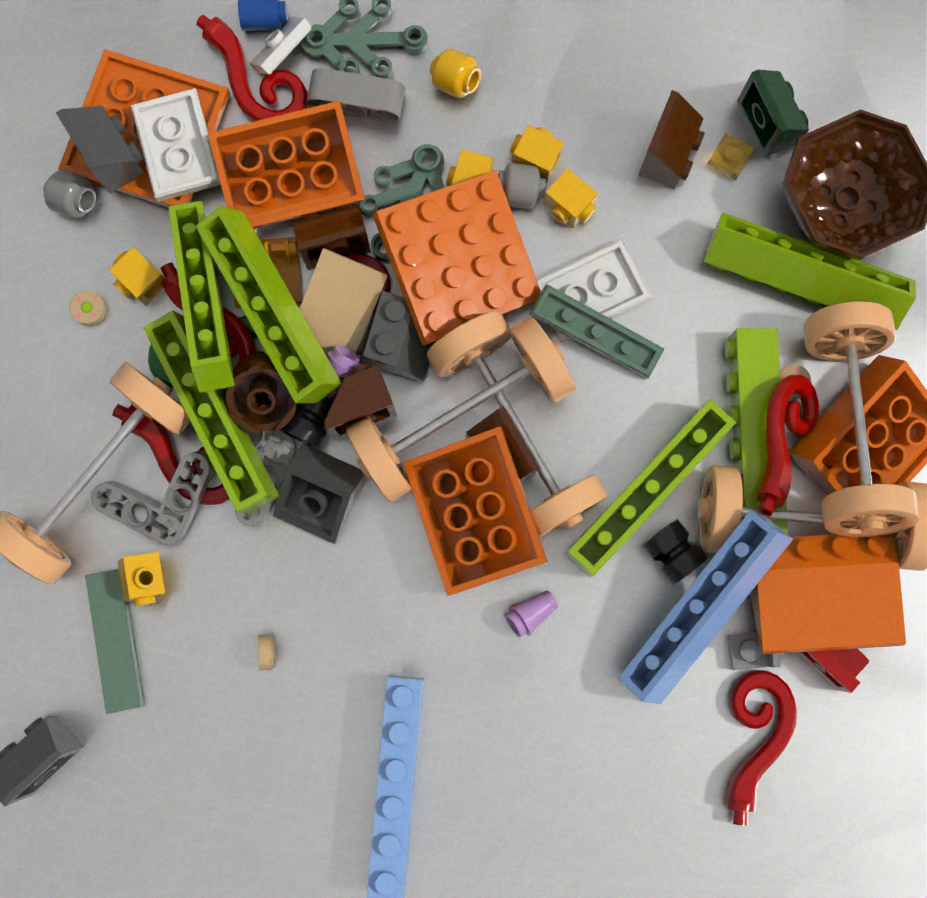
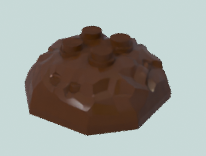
(858, 185)

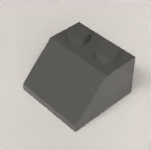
(102, 145)
(394, 340)
(318, 493)
(35, 758)

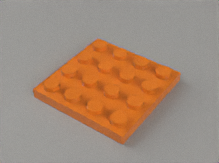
(129, 81)
(457, 255)

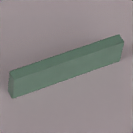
(596, 331)
(114, 642)

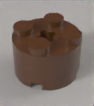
(259, 411)

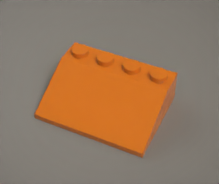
(287, 165)
(894, 428)
(475, 511)
(830, 596)

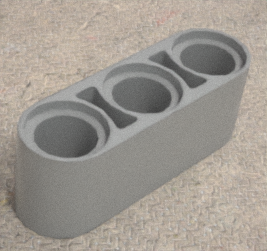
(358, 94)

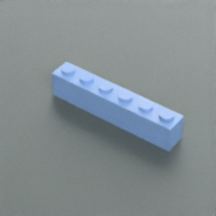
(705, 608)
(395, 787)

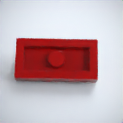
(839, 666)

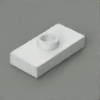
(280, 44)

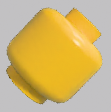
(455, 73)

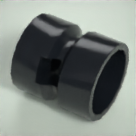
(308, 422)
(675, 552)

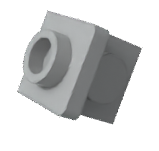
(746, 652)

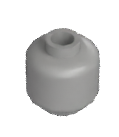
(522, 185)
(69, 194)

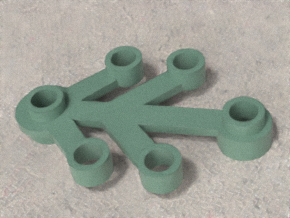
(359, 38)
(407, 191)

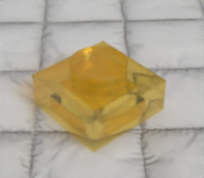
(730, 156)

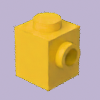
(538, 149)
(468, 167)
(570, 199)
(136, 276)
(141, 578)

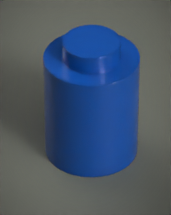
(262, 14)

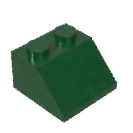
(772, 111)

